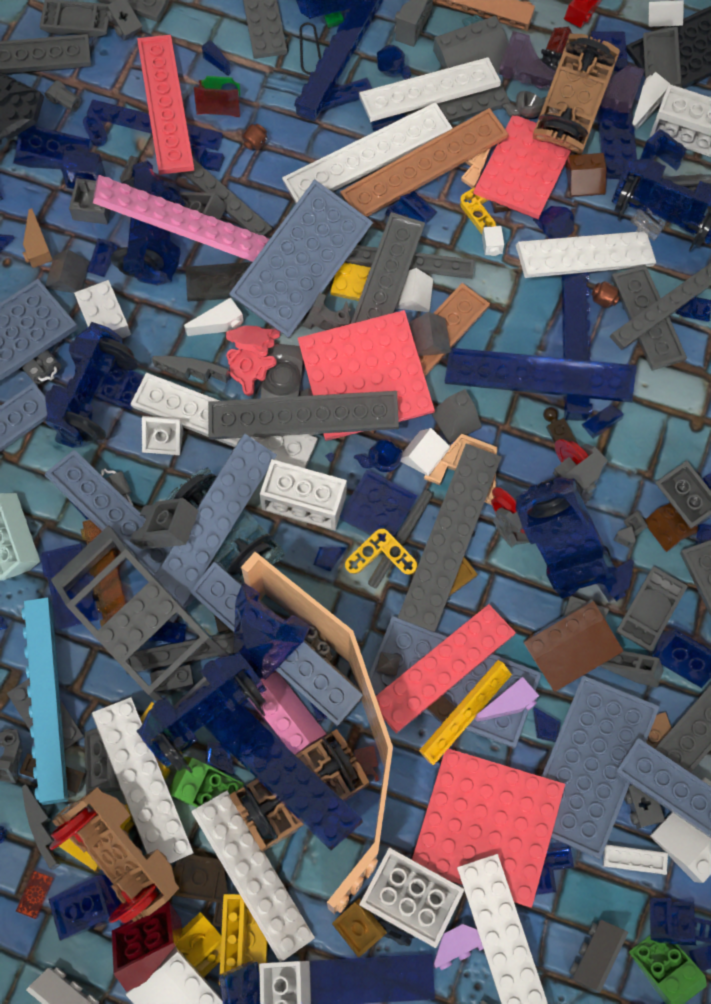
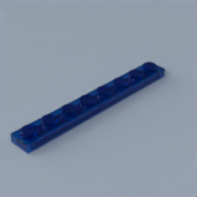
(141, 121)

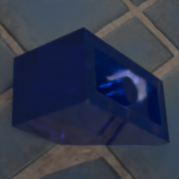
(618, 590)
(170, 633)

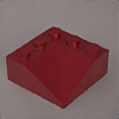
(144, 945)

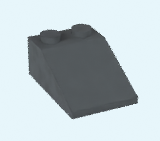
(411, 20)
(205, 203)

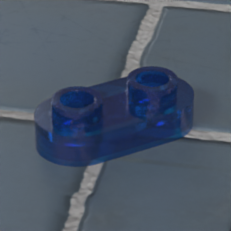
(96, 131)

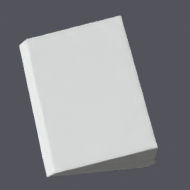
(666, 13)
(416, 292)
(161, 435)
(425, 451)

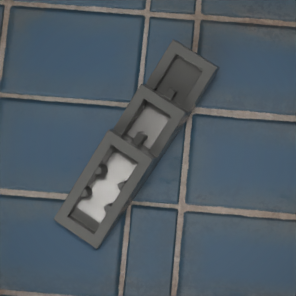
(184, 367)
(37, 820)

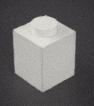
(493, 240)

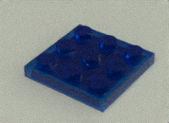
(377, 505)

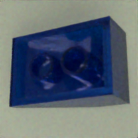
(84, 907)

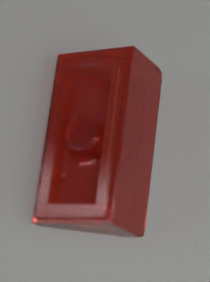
(559, 39)

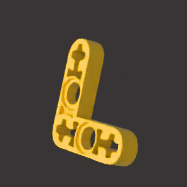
(476, 205)
(386, 548)

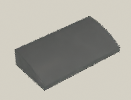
(663, 55)

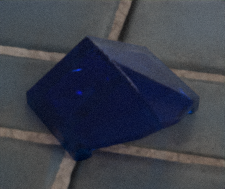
(556, 222)
(696, 309)

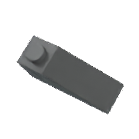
(636, 667)

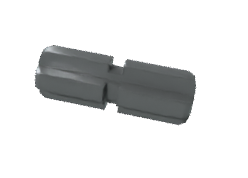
(127, 172)

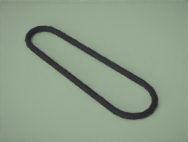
(301, 48)

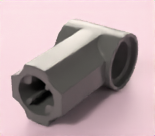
(59, 94)

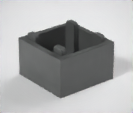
(82, 204)

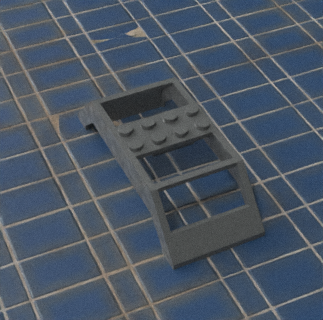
(137, 618)

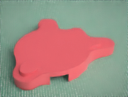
(253, 338)
(248, 367)

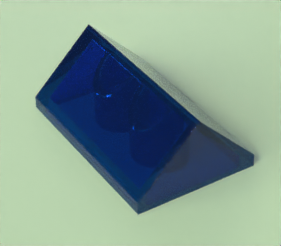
(684, 656)

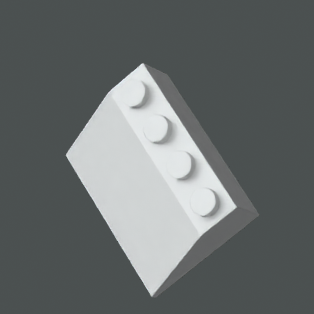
(685, 845)
(412, 897)
(175, 983)

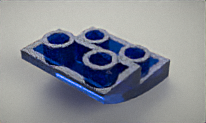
(120, 388)

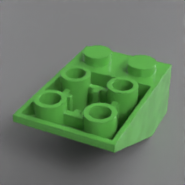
(202, 784)
(669, 970)

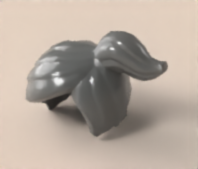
(527, 105)

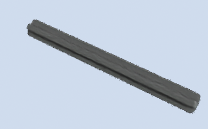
(401, 537)

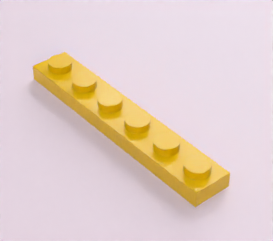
(465, 712)

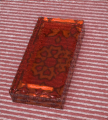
(34, 894)

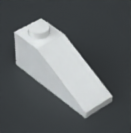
(650, 98)
(218, 319)

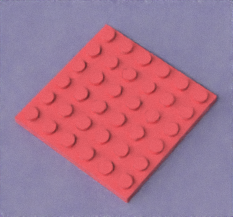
(368, 358)
(489, 811)

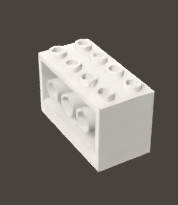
(686, 119)
(303, 494)

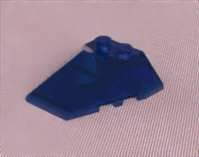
(262, 635)

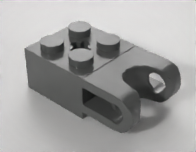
(166, 524)

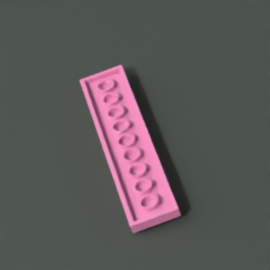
(177, 219)

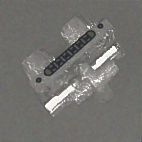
(647, 223)

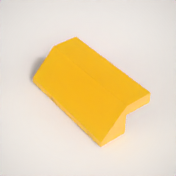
(240, 936)
(200, 944)

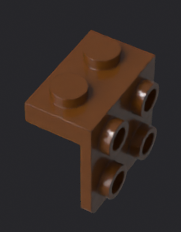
(668, 527)

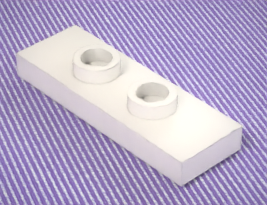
(635, 859)

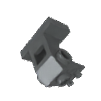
(324, 318)
(9, 762)

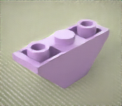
(456, 944)

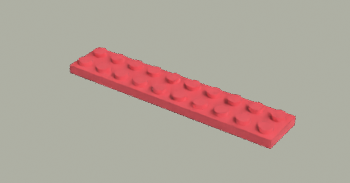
(165, 105)

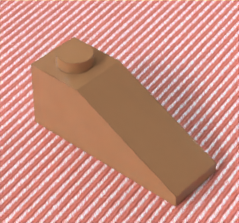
(34, 243)

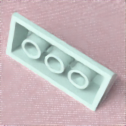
(16, 543)

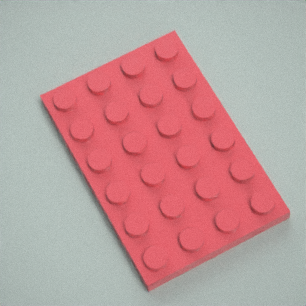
(522, 170)

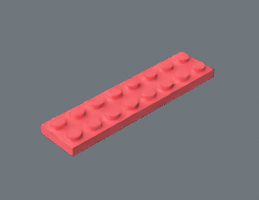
(443, 668)

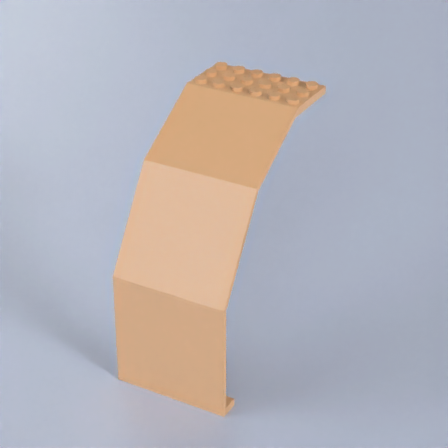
(270, 581)

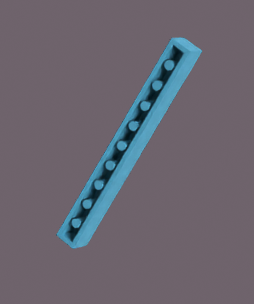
(45, 700)

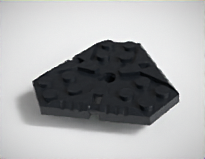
(18, 107)

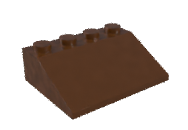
(573, 645)

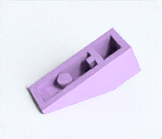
(512, 701)

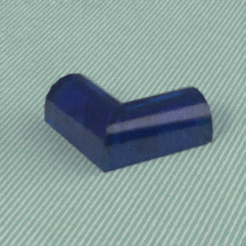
(555, 860)

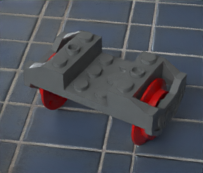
(577, 463)

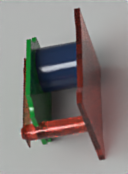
(217, 96)

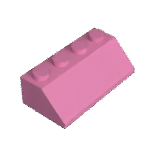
(288, 715)

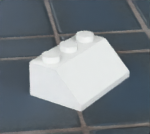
(54, 989)

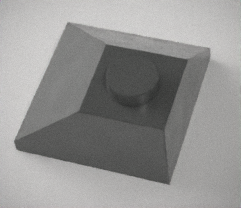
(457, 416)

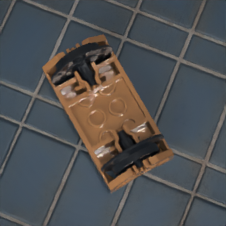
(576, 92)
(278, 815)

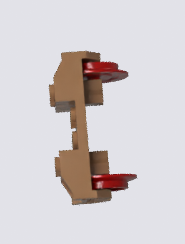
(122, 862)

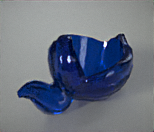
(392, 62)
(382, 456)

